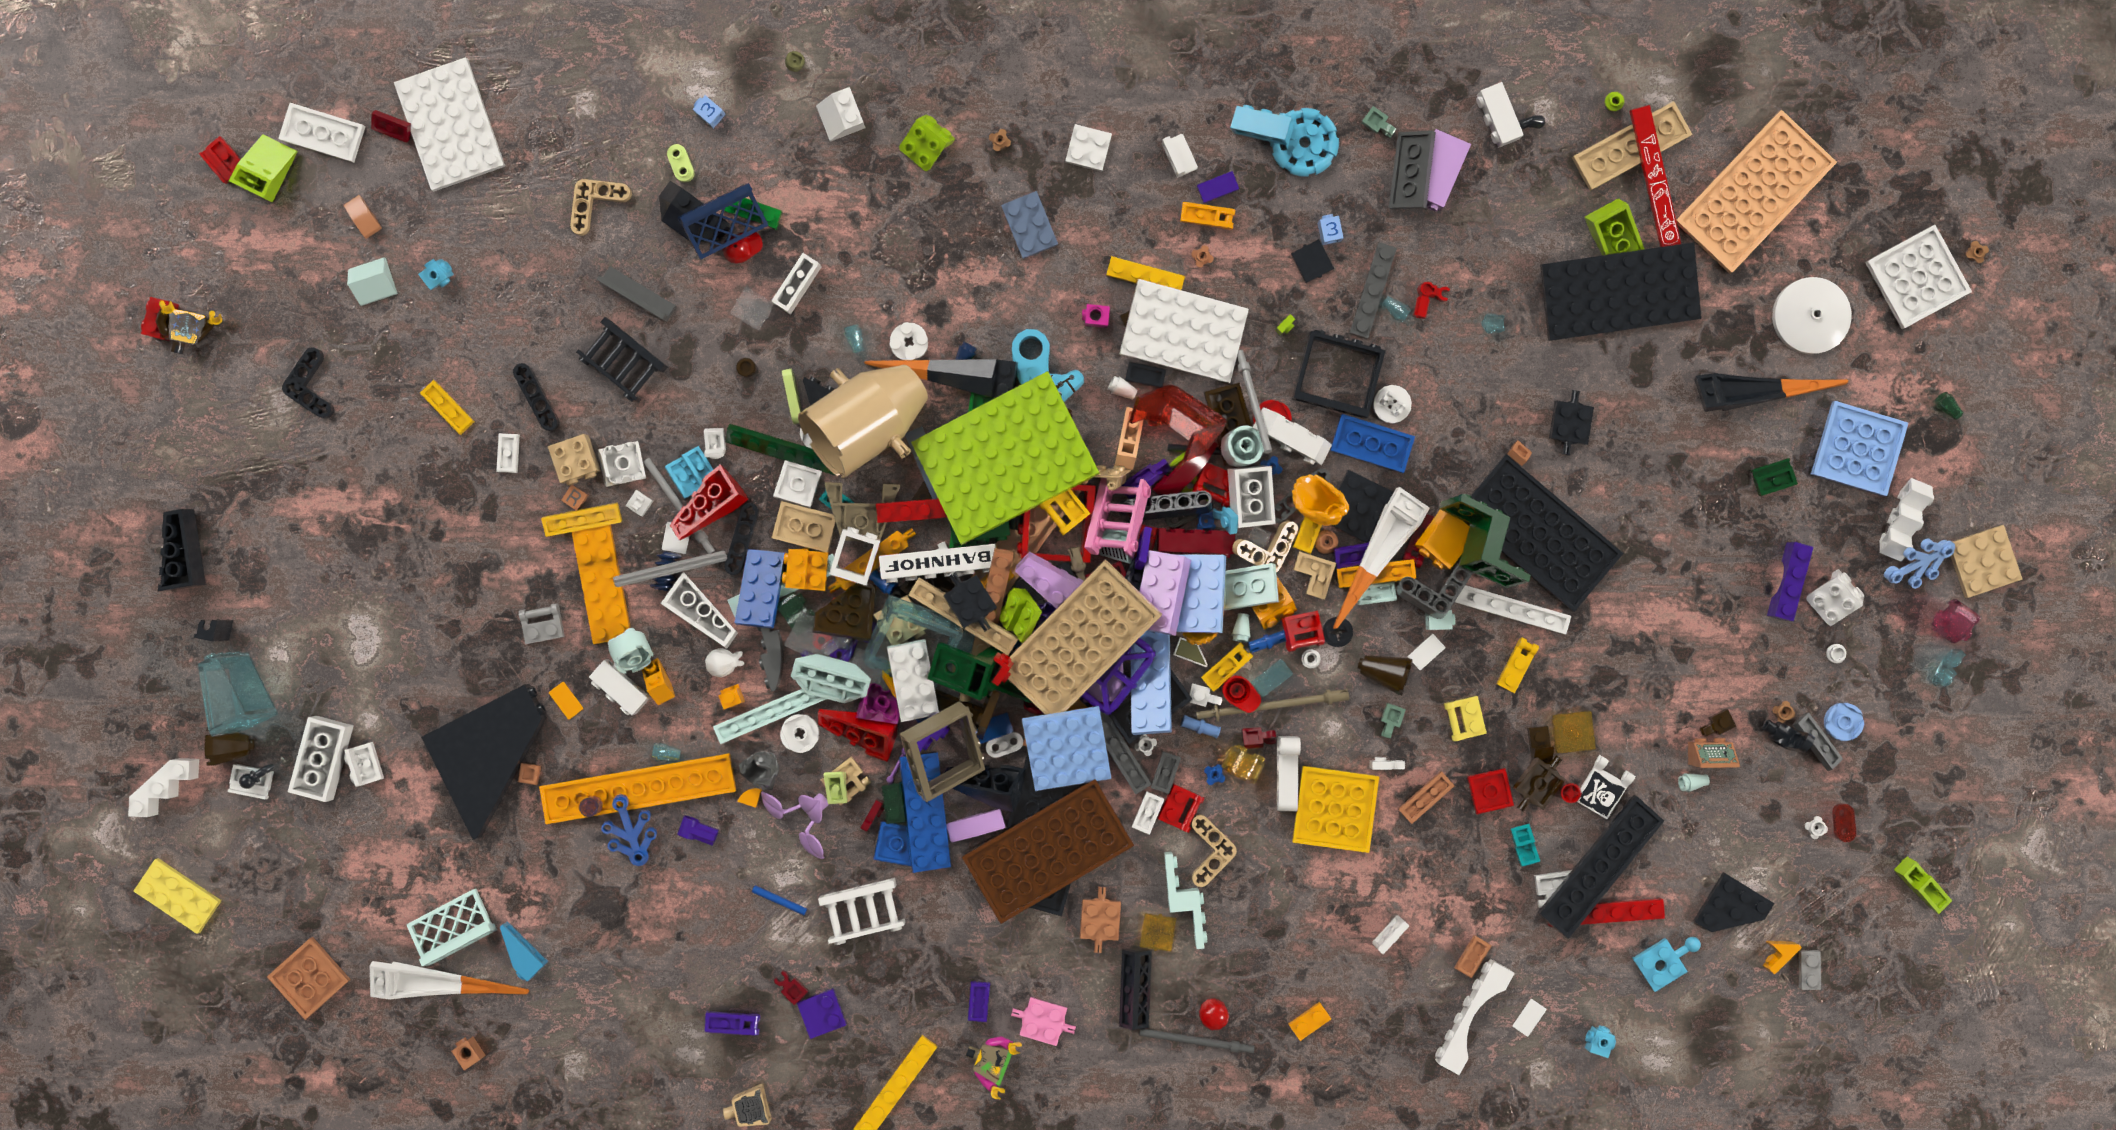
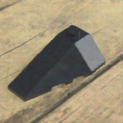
(995, 786)

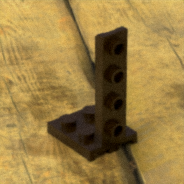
(981, 716)

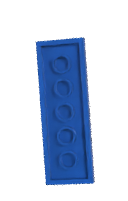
(925, 819)

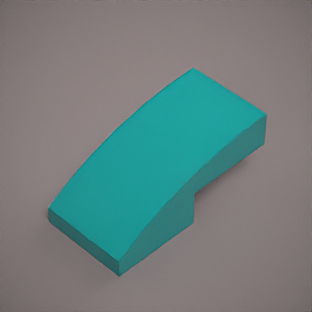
(1525, 845)

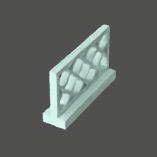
(453, 944)

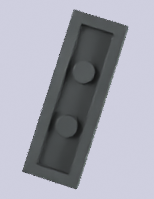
(1822, 746)

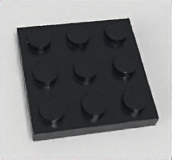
(1365, 503)

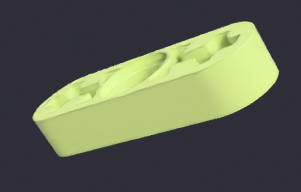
(792, 394)

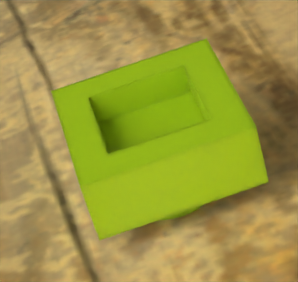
(1286, 325)

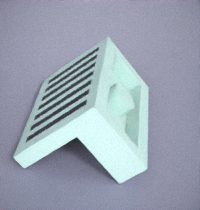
(1115, 553)

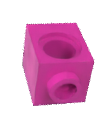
(1104, 312)

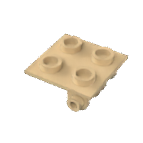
(1115, 476)

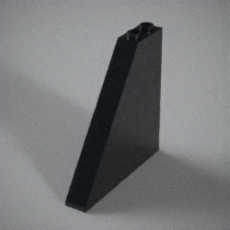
(484, 751)

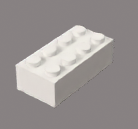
(320, 758)

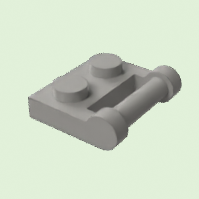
(542, 630)

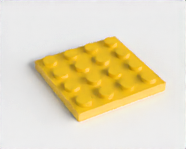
(1335, 809)

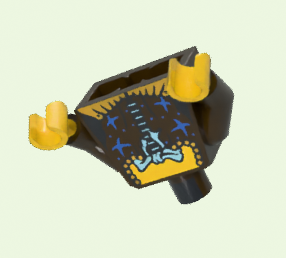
(183, 326)

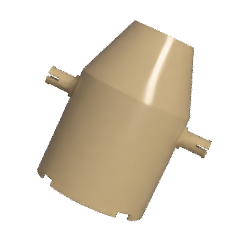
(863, 417)

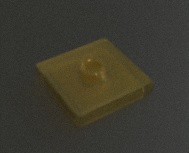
(1573, 732)

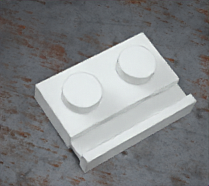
(259, 790)

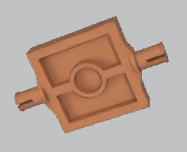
(1100, 919)

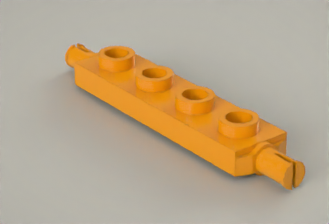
(892, 545)

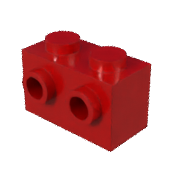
(149, 325)

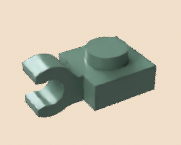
(1376, 121)
(1392, 717)

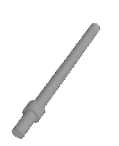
(1244, 369)
(700, 536)

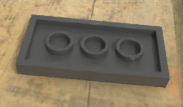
(1412, 170)

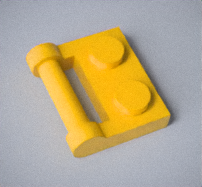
(1070, 506)

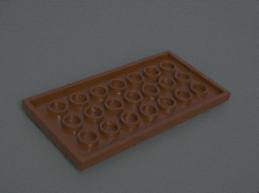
(1047, 851)

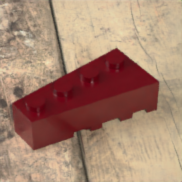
(1195, 541)

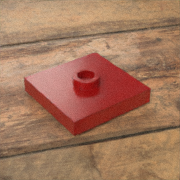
(1490, 791)

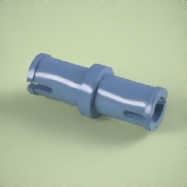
(1200, 726)

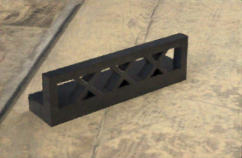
(1131, 989)

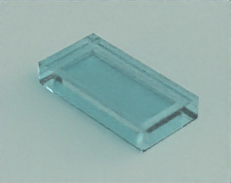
(1272, 677)

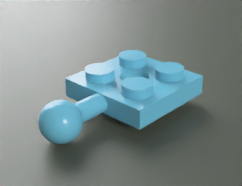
(1673, 966)

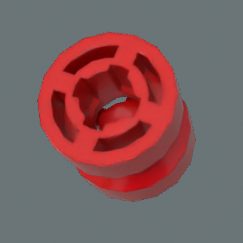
(1571, 793)

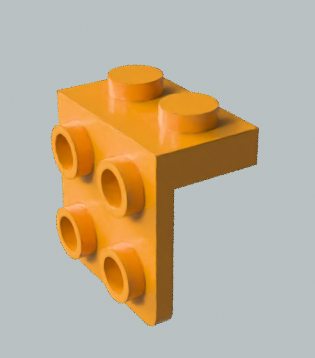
(1272, 613)

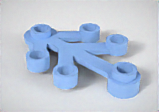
(1942, 550)

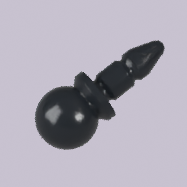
(248, 780)

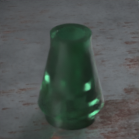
(1948, 404)

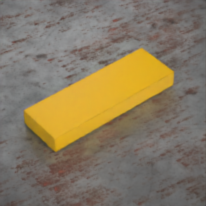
(447, 407)

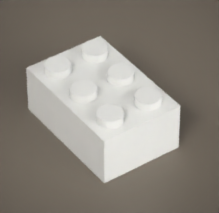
(1252, 495)

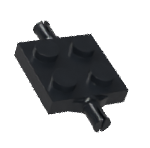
(1571, 422)
(970, 602)

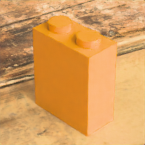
(1443, 540)

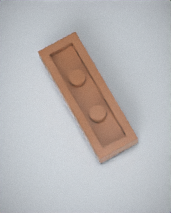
(1426, 797)

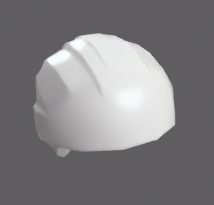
(722, 662)

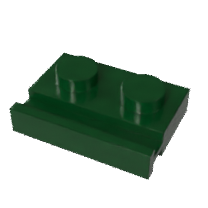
(1774, 477)

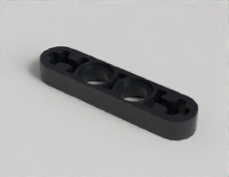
(537, 396)
(739, 538)

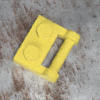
(1471, 718)

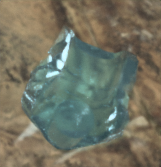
(1493, 323)

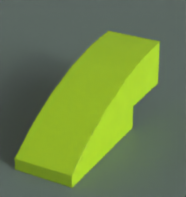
(1923, 885)

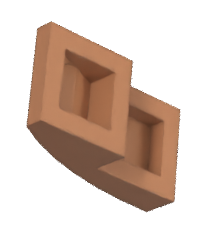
(362, 216)

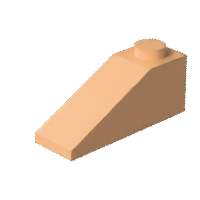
(1128, 442)

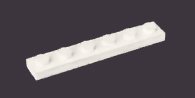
(1514, 609)

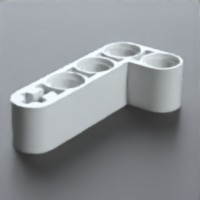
(1287, 772)

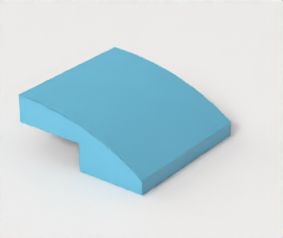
(689, 471)

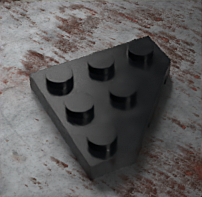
(1732, 905)

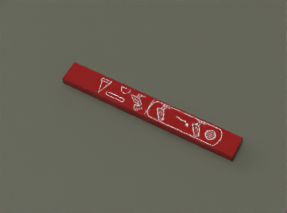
(1655, 176)

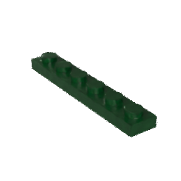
(774, 447)

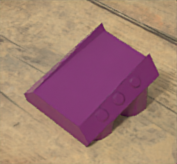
(878, 705)

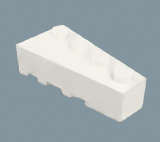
(694, 607)

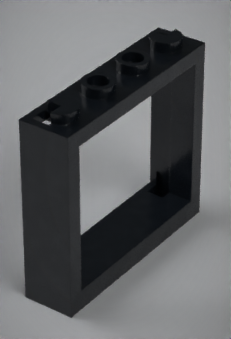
(1354, 345)

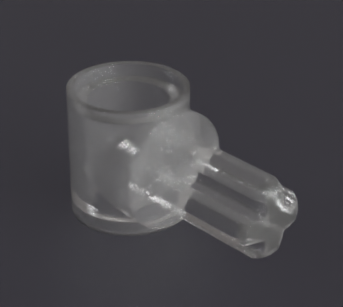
(1259, 537)
(837, 643)

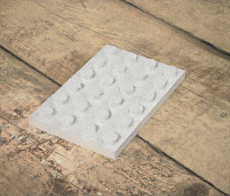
(449, 124)
(1183, 331)

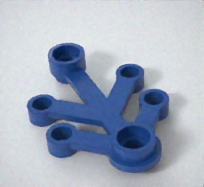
(630, 833)

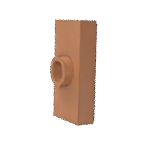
(1472, 956)

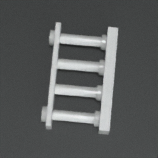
(867, 892)

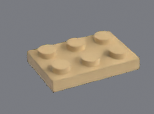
(804, 526)

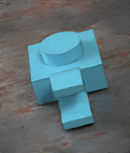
(1228, 519)

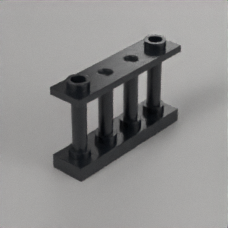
(624, 341)

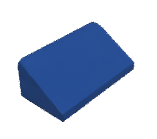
(998, 727)

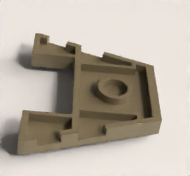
(858, 515)

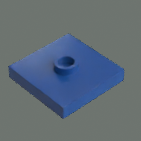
(892, 844)

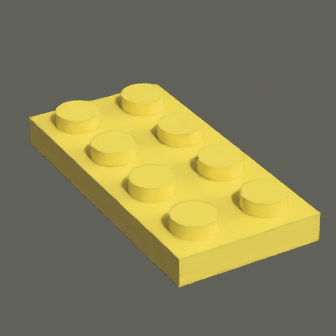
(177, 895)

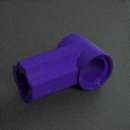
(693, 829)

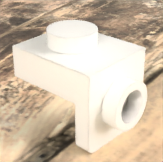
(714, 443)

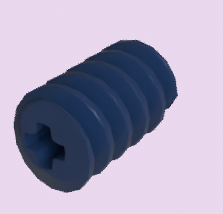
(663, 583)

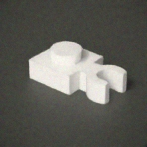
(1381, 763)

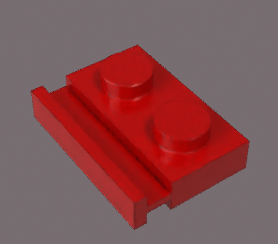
(220, 158)

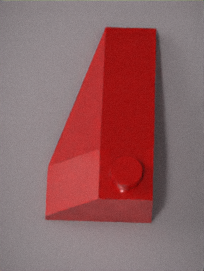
(713, 500)

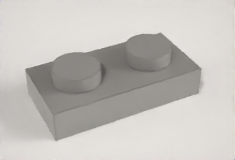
(1809, 969)

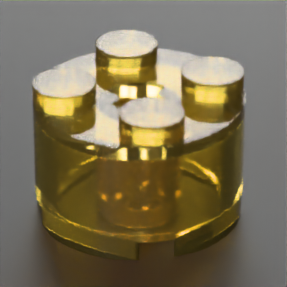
(1243, 764)

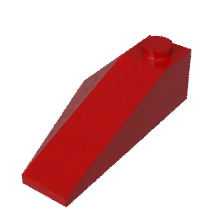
(871, 735)

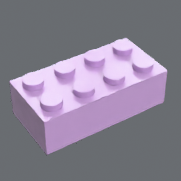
(1164, 587)

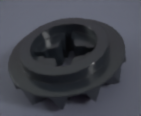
(1344, 638)

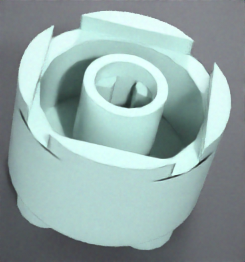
(1232, 449)
(630, 651)

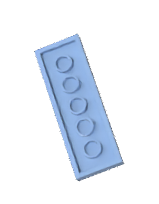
(1153, 692)

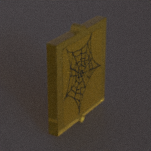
(1158, 932)

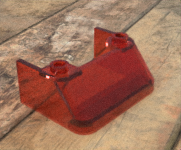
(1181, 413)

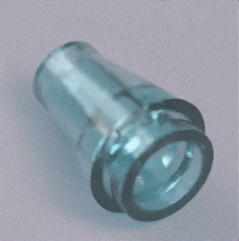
(1396, 308)
(854, 337)
(664, 752)

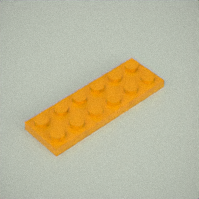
(597, 567)

